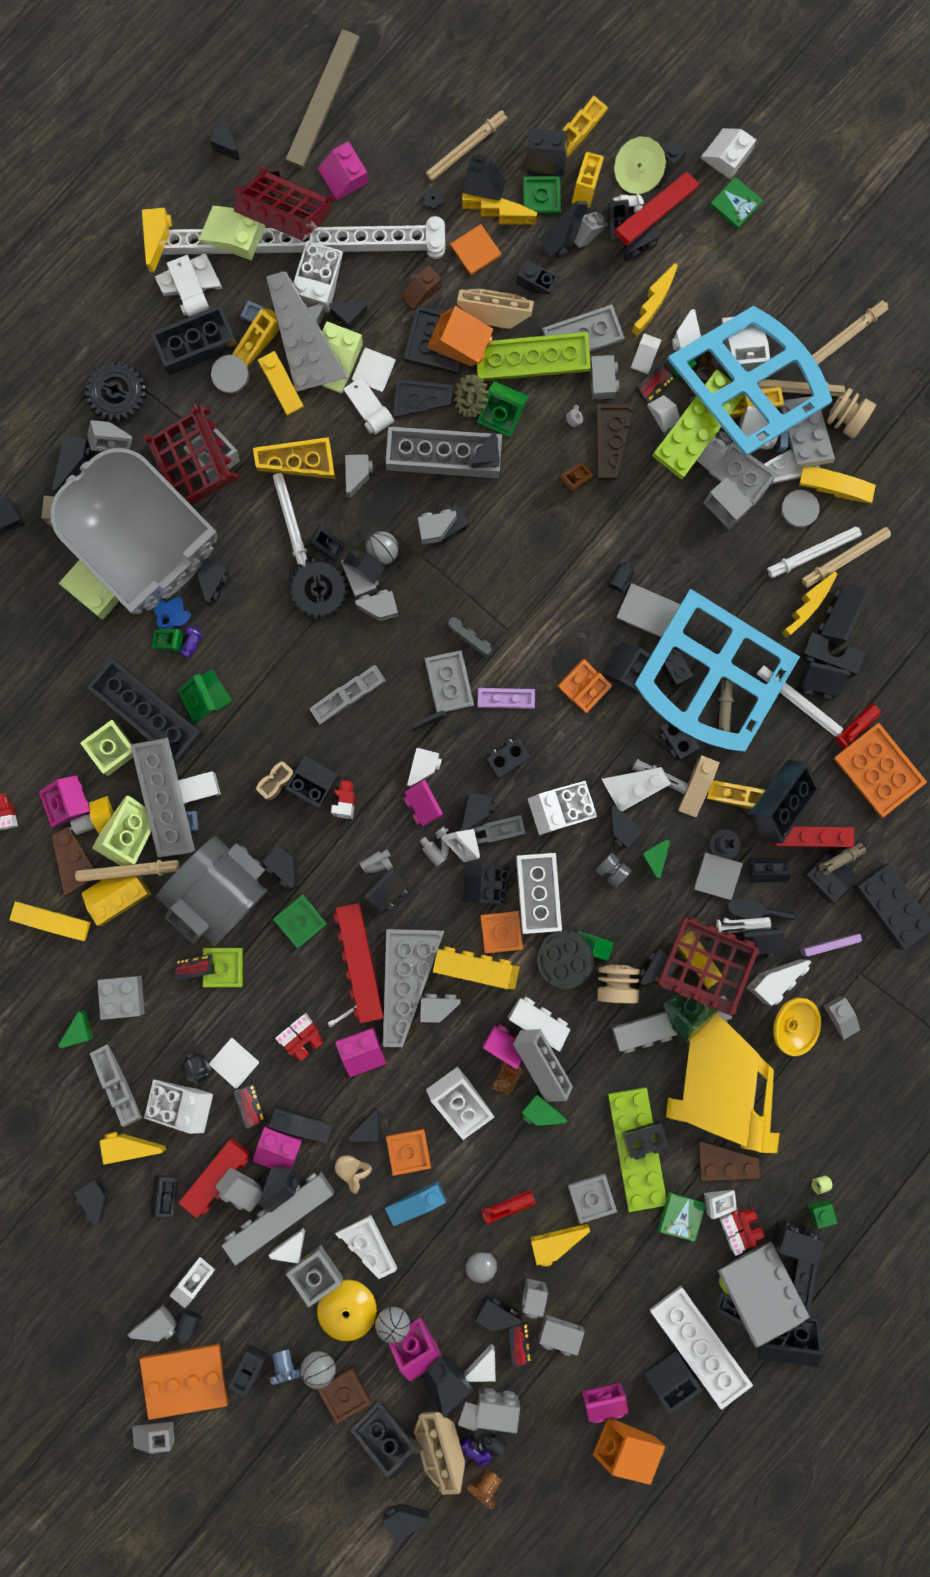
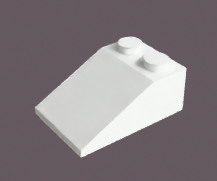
(459, 1103)

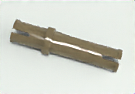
(725, 705)
(847, 856)

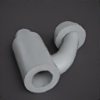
(432, 851)
(376, 862)

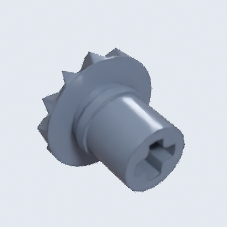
(283, 1368)

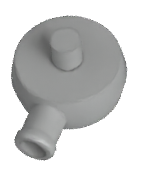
(574, 416)

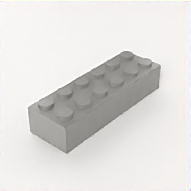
(437, 452)

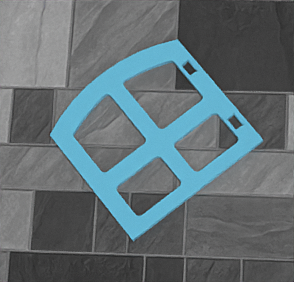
(746, 382)
(719, 666)

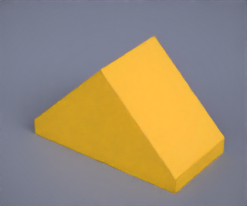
(100, 812)

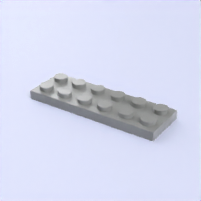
(162, 797)

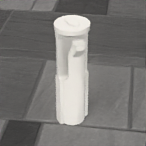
(746, 924)

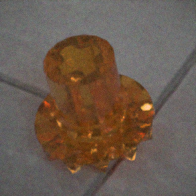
(486, 1489)

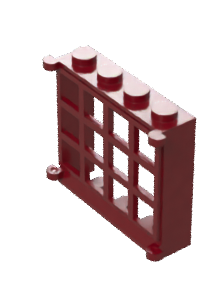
(271, 215)
(212, 445)
(697, 994)

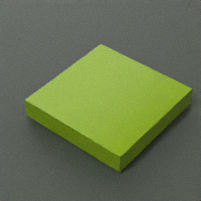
(227, 967)

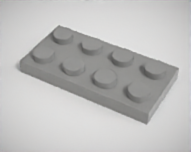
(809, 438)

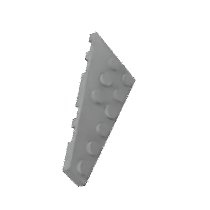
(306, 347)
(406, 972)

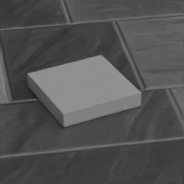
(718, 875)
(592, 1198)

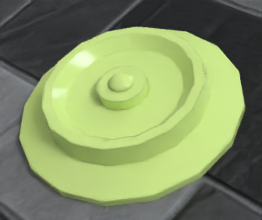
(639, 165)

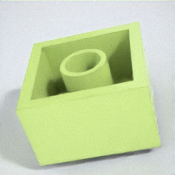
(109, 747)

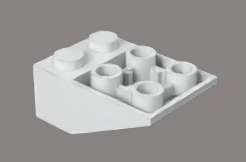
(318, 274)
(748, 346)
(562, 807)
(774, 982)
(178, 1106)

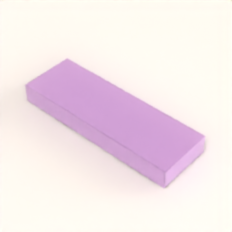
(506, 698)
(830, 945)

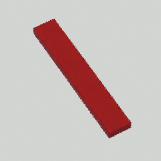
(656, 208)

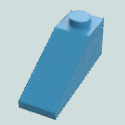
(416, 1203)

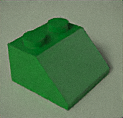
(502, 409)

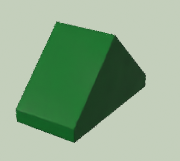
(168, 640)
(216, 690)
(656, 857)
(600, 947)
(78, 1031)

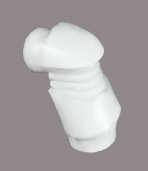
(635, 201)

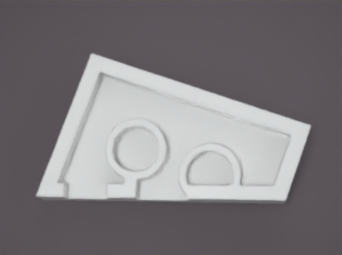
(203, 271)
(785, 467)
(635, 787)
(369, 1245)

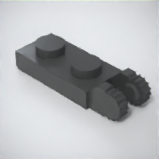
(469, 637)
(501, 829)

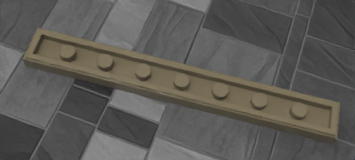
(322, 99)

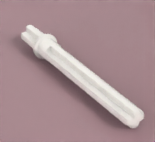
(297, 544)
(813, 552)
(805, 705)

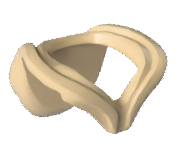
(346, 1168)

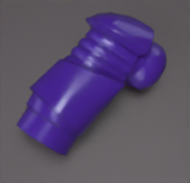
(191, 644)
(482, 1458)

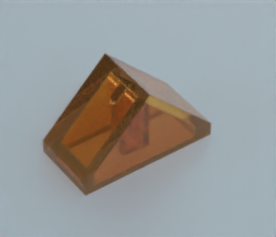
(506, 1078)

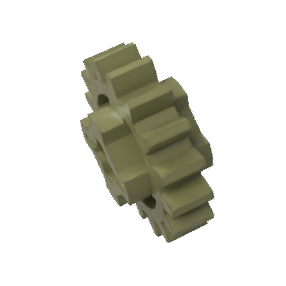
(471, 396)

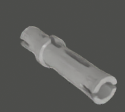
(676, 783)

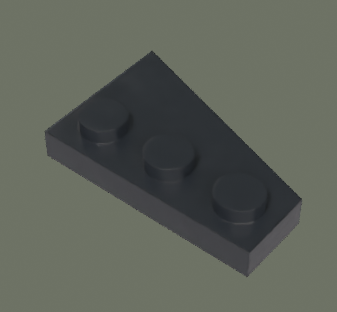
(420, 396)

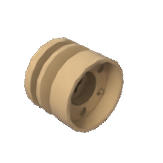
(851, 413)
(618, 984)

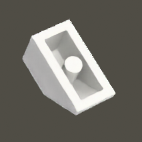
(687, 332)
(423, 766)
(192, 1282)

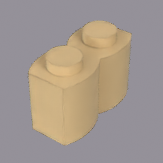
(271, 785)

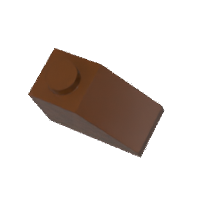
(422, 288)

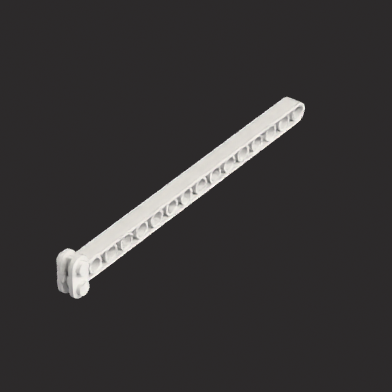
(431, 239)

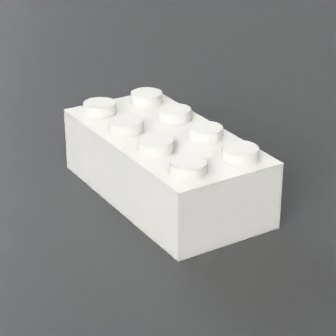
(538, 893)

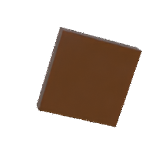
(344, 1395)

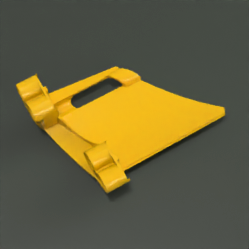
(723, 1087)

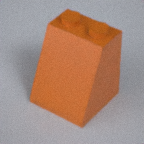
(460, 337)
(628, 1452)

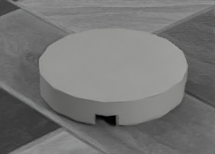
(230, 374)
(800, 508)

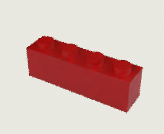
(819, 837)
(204, 1189)

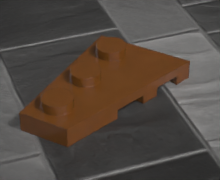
(70, 858)
(725, 1164)

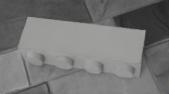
(543, 1065)

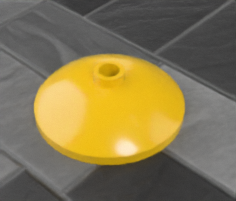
(797, 1026)
(349, 1297)

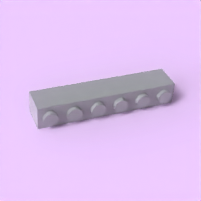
(647, 1030)
(270, 1224)

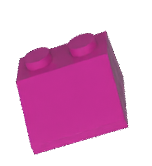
(343, 171)
(64, 800)
(423, 803)
(501, 1045)
(361, 1052)
(277, 1148)
(415, 1351)
(605, 1403)

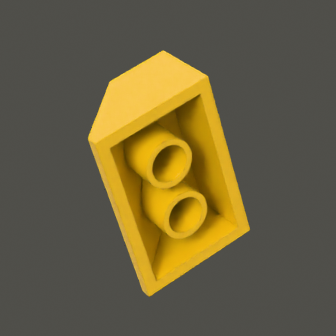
(113, 897)

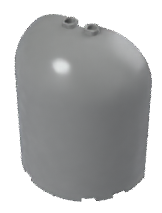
(131, 528)

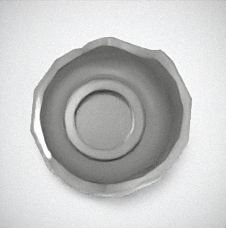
(481, 1267)

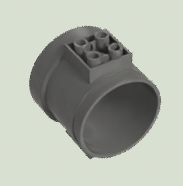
(212, 891)

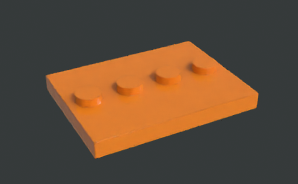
(880, 770)
(184, 1381)

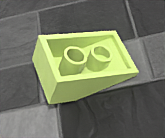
(232, 232)
(346, 347)
(89, 590)
(124, 833)

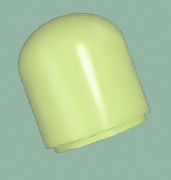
(824, 1182)

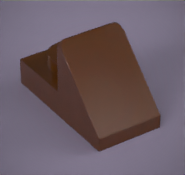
(575, 477)

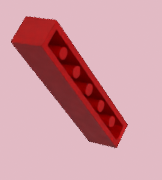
(359, 962)

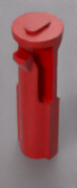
(864, 720)
(509, 1207)

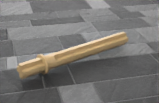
(486, 129)
(870, 316)
(798, 387)
(821, 572)
(129, 870)

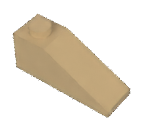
(698, 785)

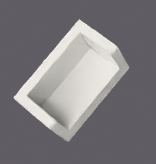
(199, 787)

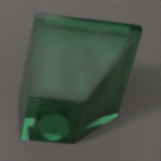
(687, 1016)

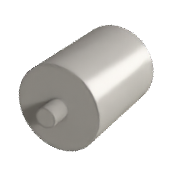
(81, 824)

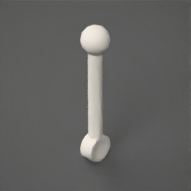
(333, 1022)

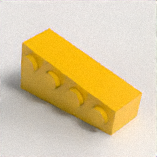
(297, 458)
(476, 969)

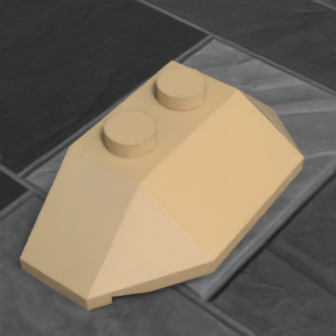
(495, 307)
(441, 1451)

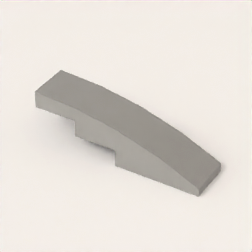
(347, 694)
(115, 1085)

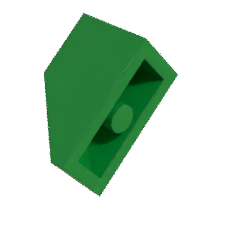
(541, 1112)

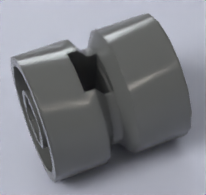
(613, 870)

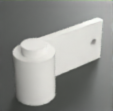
(188, 286)
(374, 414)

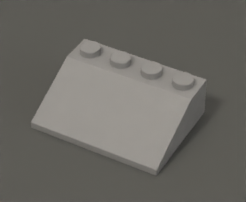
(763, 1293)

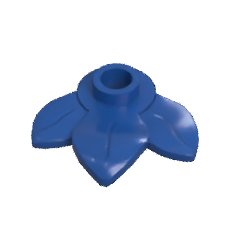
(173, 611)

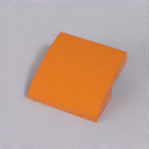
(584, 685)

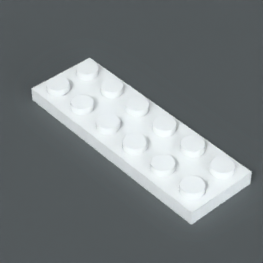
(701, 1347)

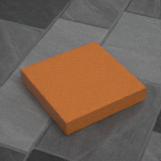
(475, 250)
(501, 932)
(408, 1152)

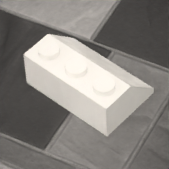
(530, 1017)

